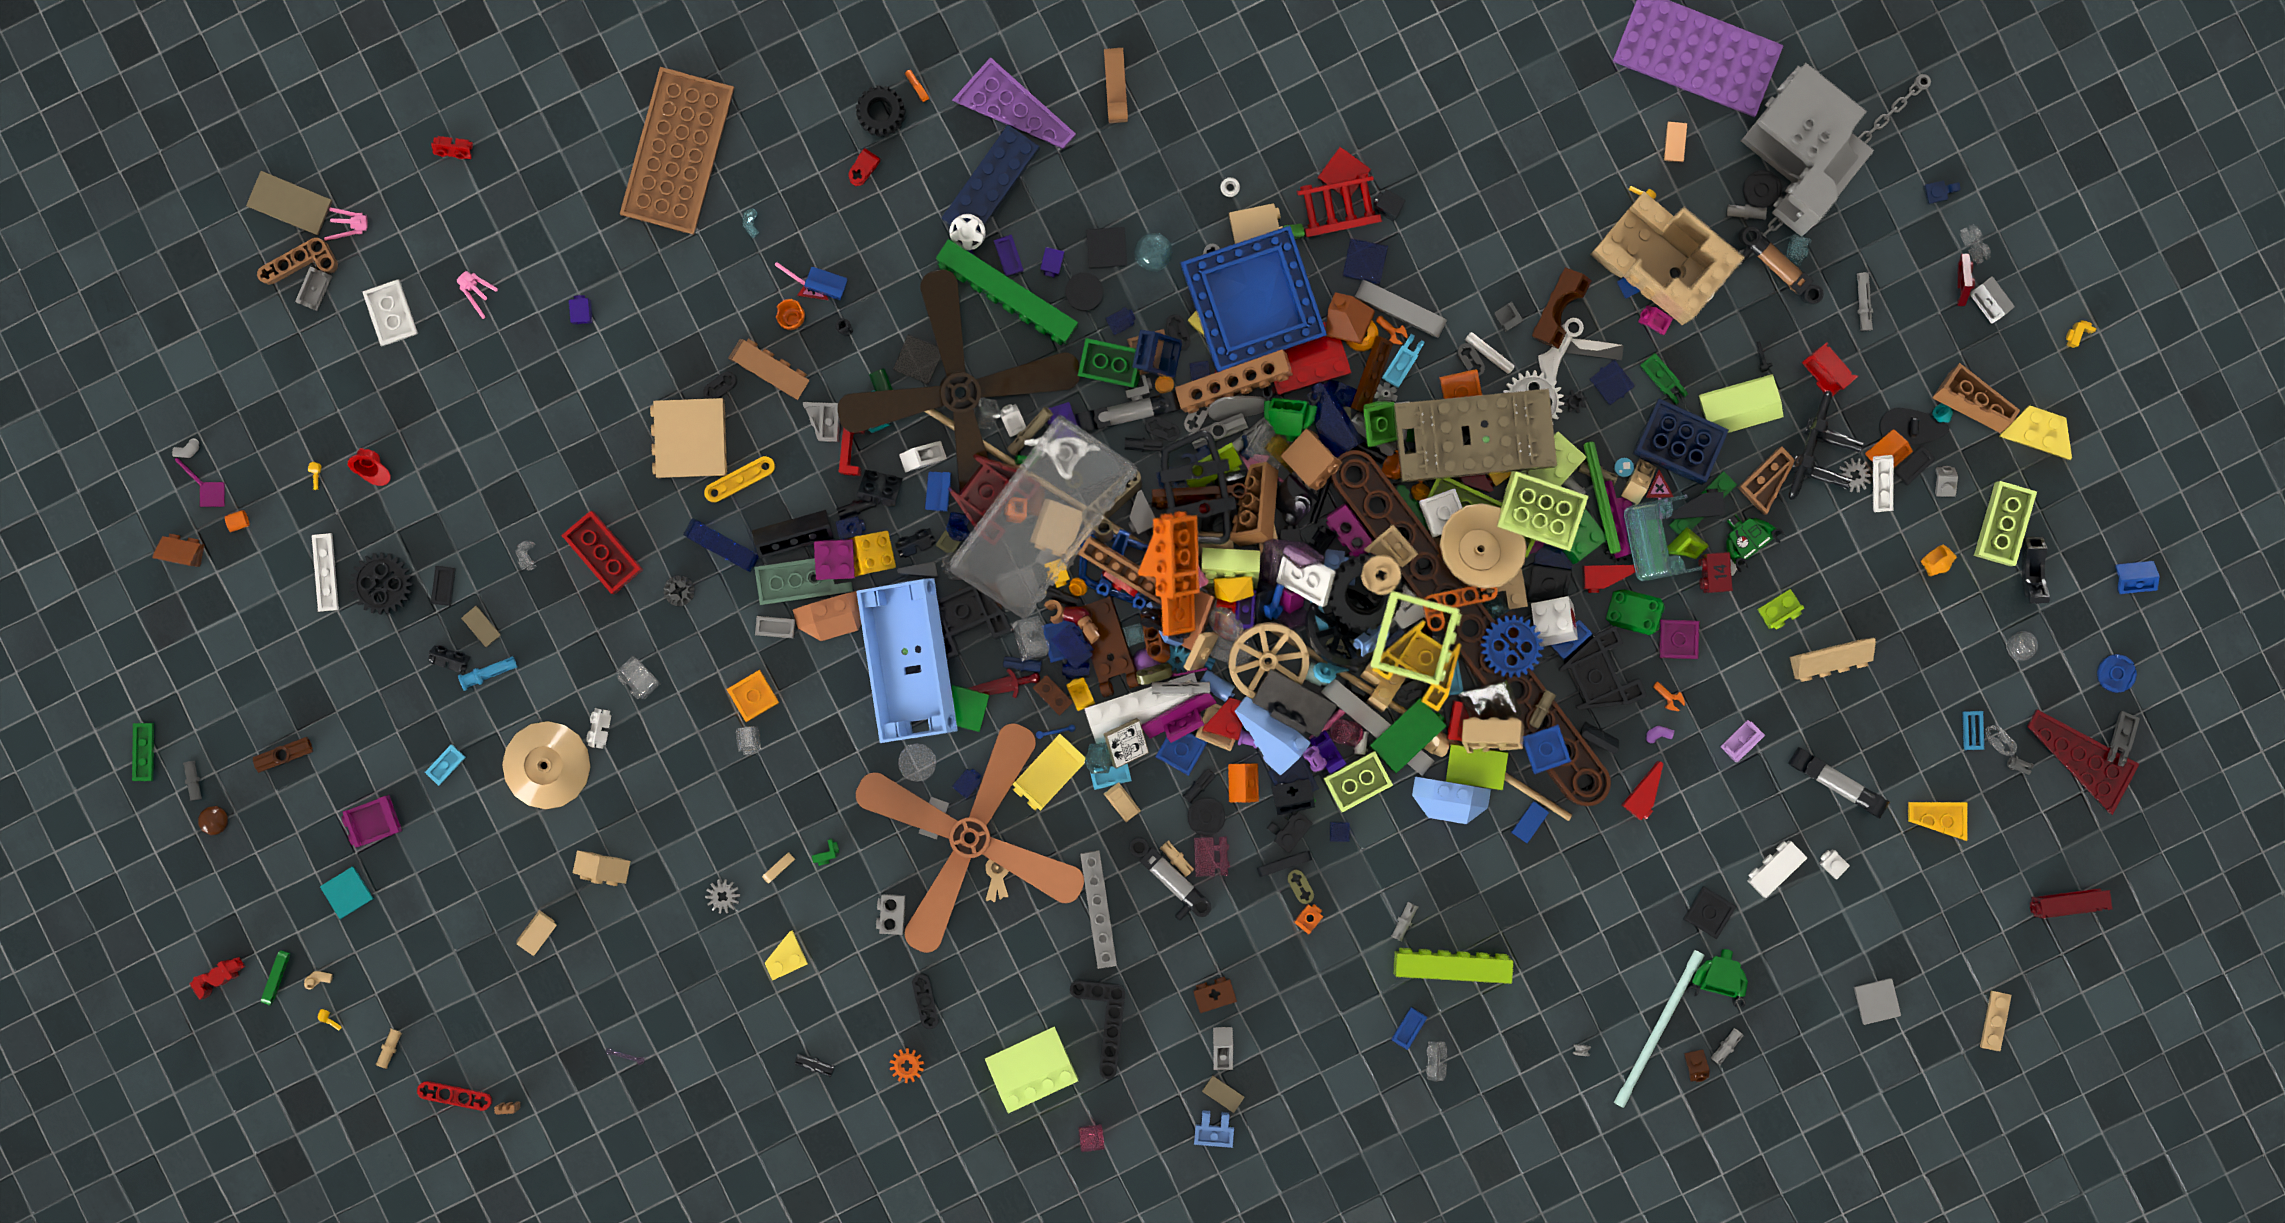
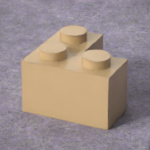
(1513, 592)
(1384, 688)
(601, 868)

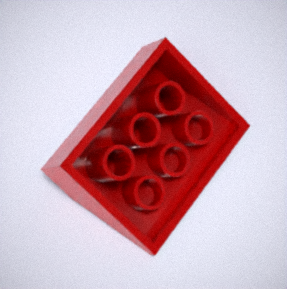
(1314, 363)

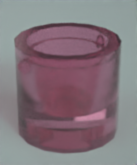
(1346, 732)
(1091, 1138)

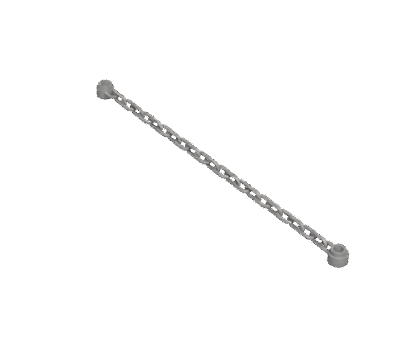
(1917, 84)

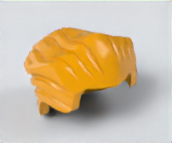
(1938, 560)

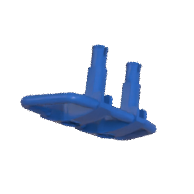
(1104, 586)

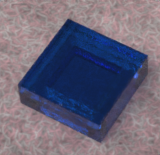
(1199, 370)
(1339, 831)

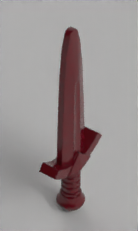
(1006, 684)

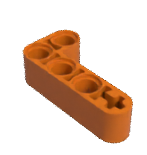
(1459, 601)

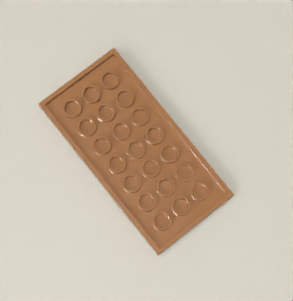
(677, 150)

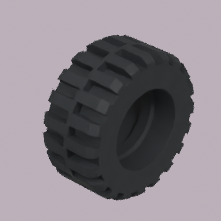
(1345, 609)

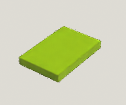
(1477, 768)

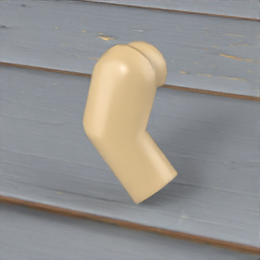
(317, 977)

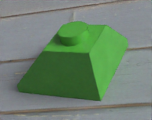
(1379, 423)

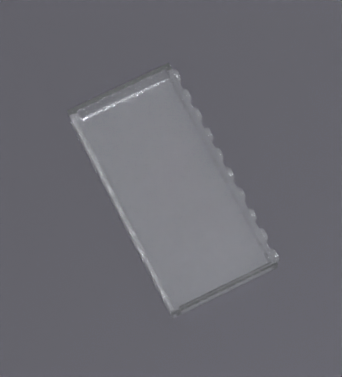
(1042, 517)

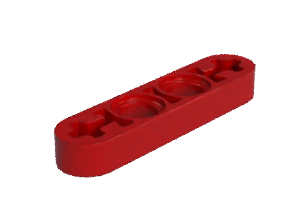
(454, 1095)

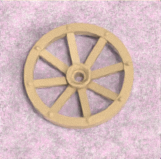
(1273, 663)

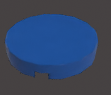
(2116, 673)

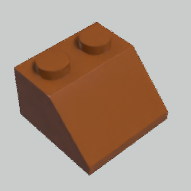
(179, 551)

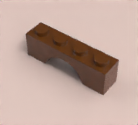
(1569, 287)

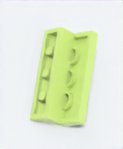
(1743, 404)

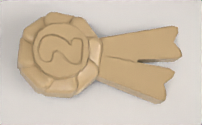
(997, 874)

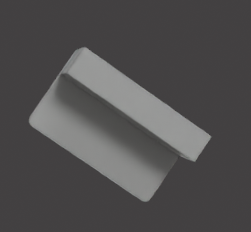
(1992, 300)

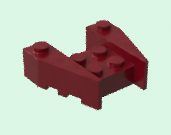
(983, 488)

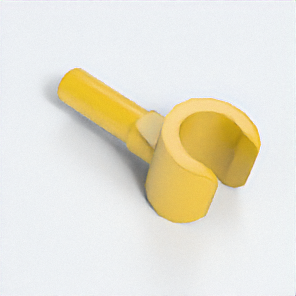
(1651, 193)
(315, 468)
(323, 1017)

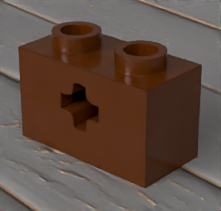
(1053, 695)
(1208, 1003)

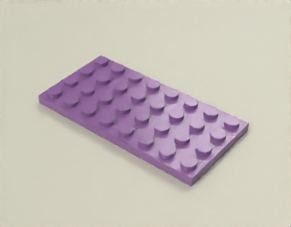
(1698, 54)

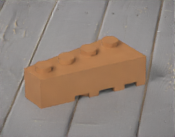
(768, 368)
(1975, 399)

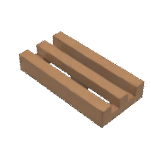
(508, 1108)

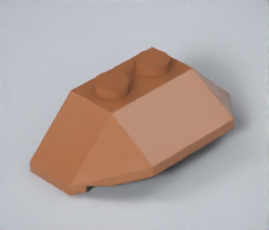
(829, 617)

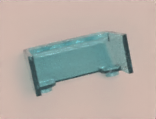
(1649, 541)

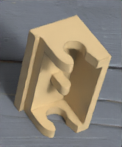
(536, 933)

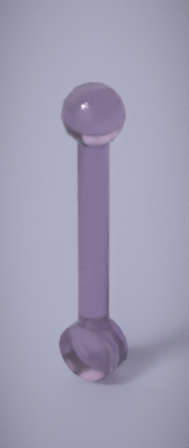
(640, 1060)

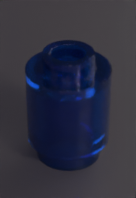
(1071, 673)

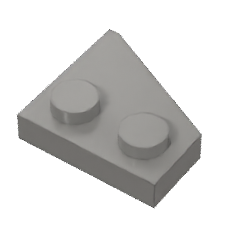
(824, 420)

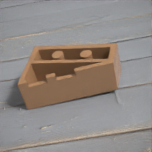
(1767, 479)

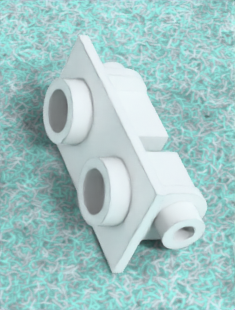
(598, 721)

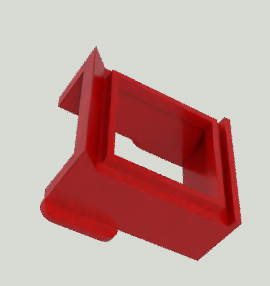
(1828, 370)

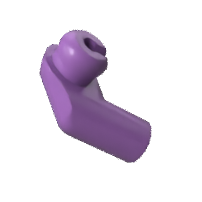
(1657, 732)

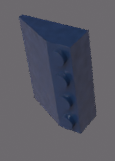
(1680, 442)

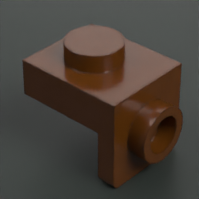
(1697, 1065)

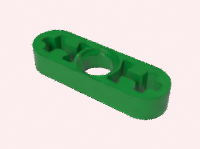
(275, 977)

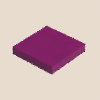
(1679, 639)

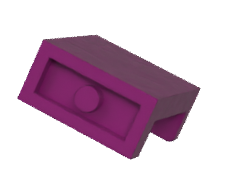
(371, 821)

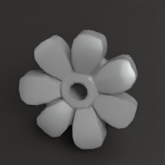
(1386, 389)

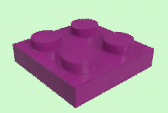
(834, 559)

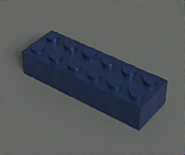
(993, 178)

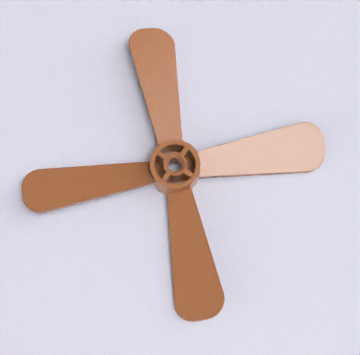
(1007, 759)

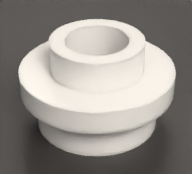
(1232, 181)

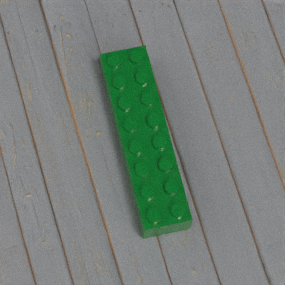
(1007, 292)

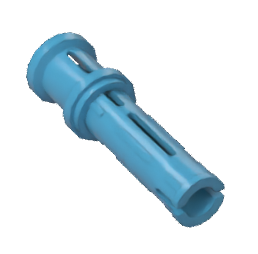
(478, 675)

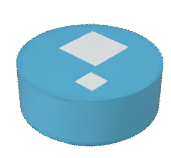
(1623, 467)

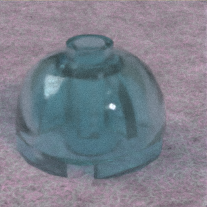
(1153, 252)

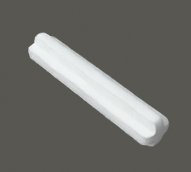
(1490, 353)

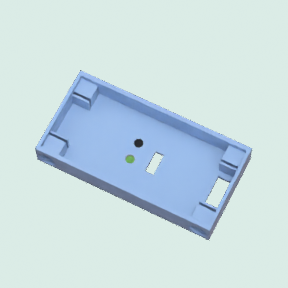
(903, 631)

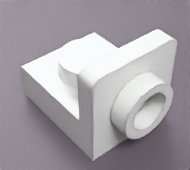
(1012, 419)
(1833, 863)

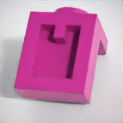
(1655, 319)

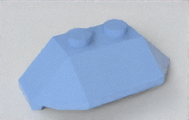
(1450, 800)

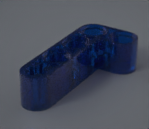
(721, 545)

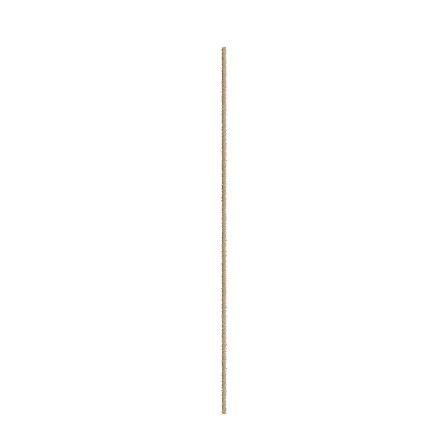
(1346, 675)

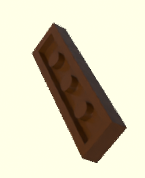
(1372, 373)

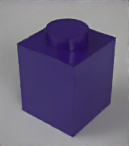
(1052, 262)
(580, 310)

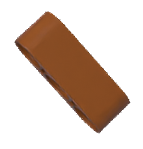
(1156, 643)

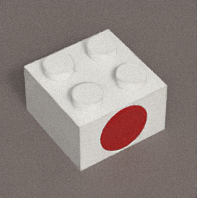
(1555, 621)

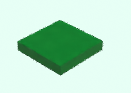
(969, 707)

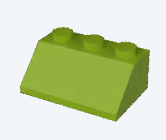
(1226, 452)

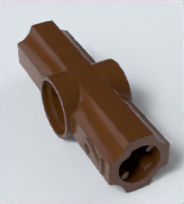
(271, 758)

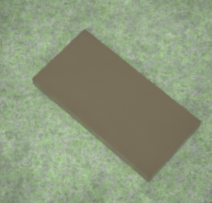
(289, 203)

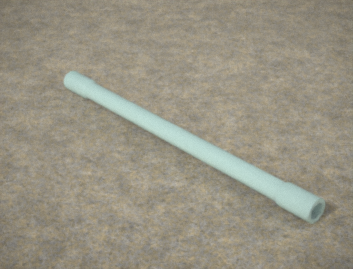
(1626, 1091)

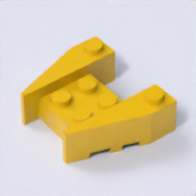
(1421, 654)

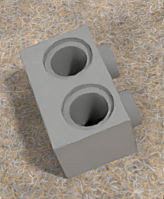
(897, 914)

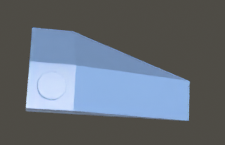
(1277, 741)

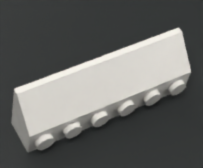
(1137, 705)

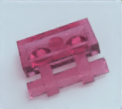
(1204, 856)

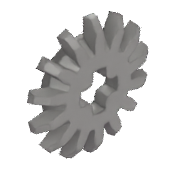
(1862, 472)
(730, 895)

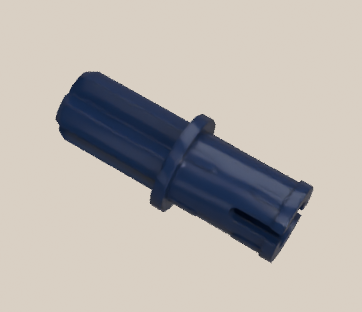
(1017, 663)

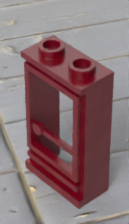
(2071, 903)

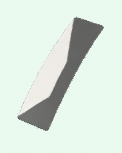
(1595, 348)

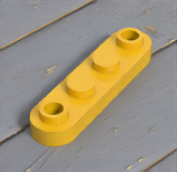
(739, 479)

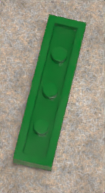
(1723, 484)

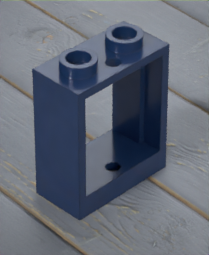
(1146, 353)

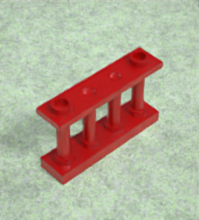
(1350, 220)

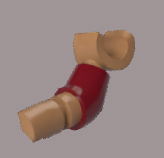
(1076, 615)

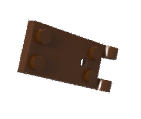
(1194, 494)
(1111, 641)

